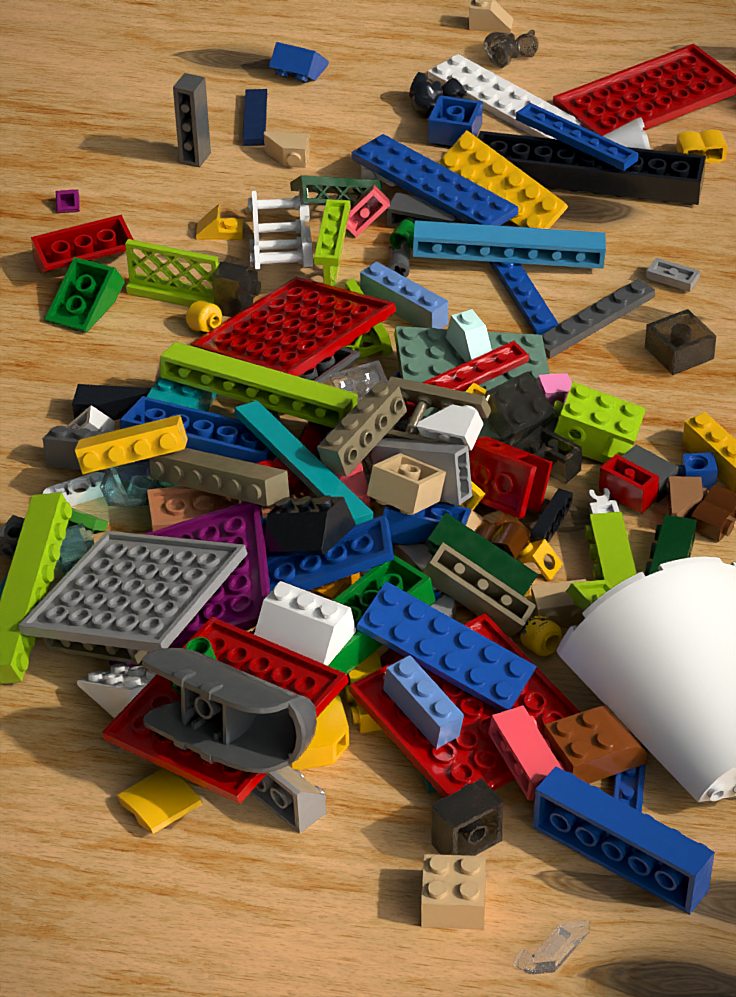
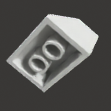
(305, 622)

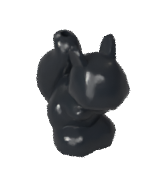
(426, 94)

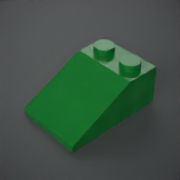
(85, 295)

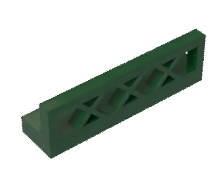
(331, 185)

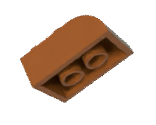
(594, 744)

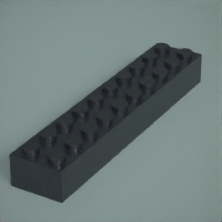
(560, 166)

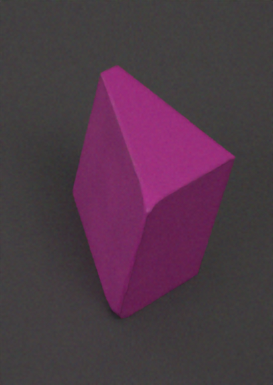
(67, 201)

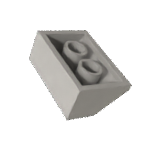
(291, 797)

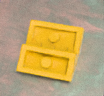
(159, 800)

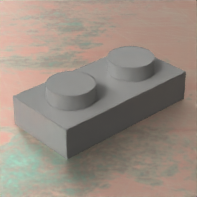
(673, 274)

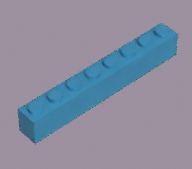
(509, 244)

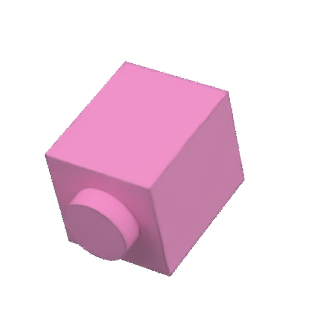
(554, 386)

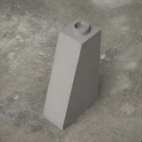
(444, 456)

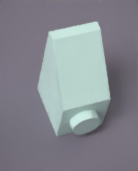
(468, 335)

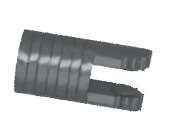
(400, 259)

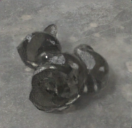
(503, 47)

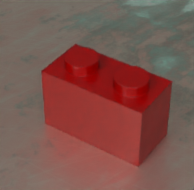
(629, 483)

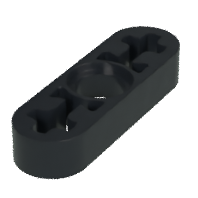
(552, 516)

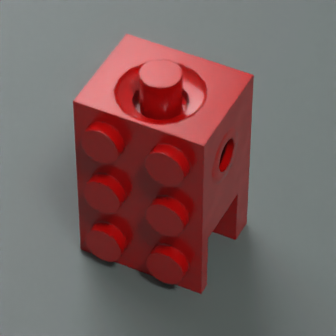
(509, 476)

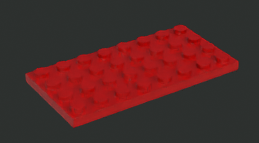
(650, 90)

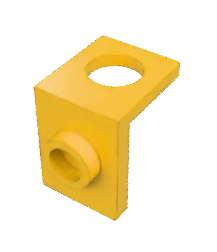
(535, 552)

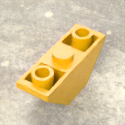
(329, 739)

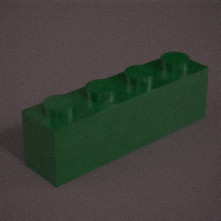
(674, 542)
(482, 553)

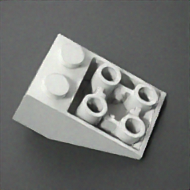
(116, 687)

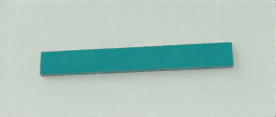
(299, 458)

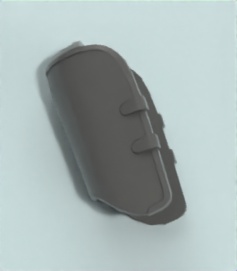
(229, 713)

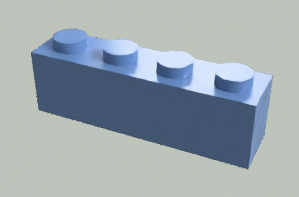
(411, 300)

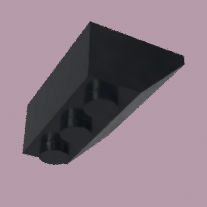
(306, 526)

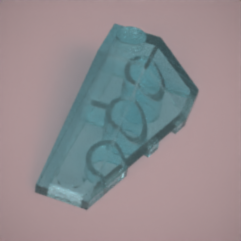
(128, 485)

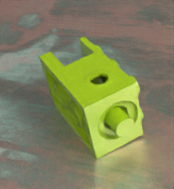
(598, 422)

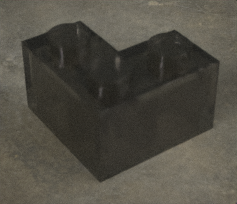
(234, 288)
(557, 449)

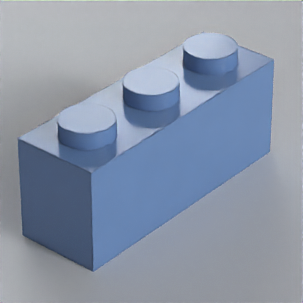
(423, 702)

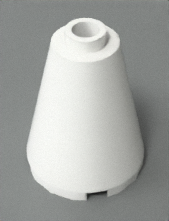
(630, 135)

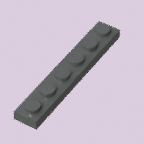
(596, 317)

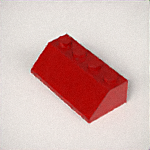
(82, 241)

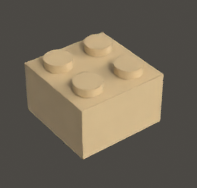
(406, 483)
(453, 891)

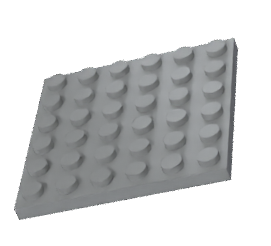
(133, 591)

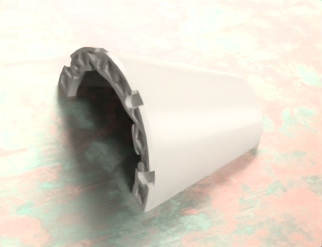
(667, 667)

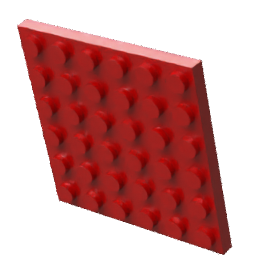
(296, 326)
(242, 652)
(473, 752)

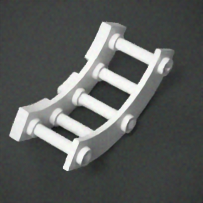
(303, 243)

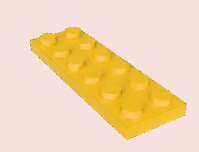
(493, 172)

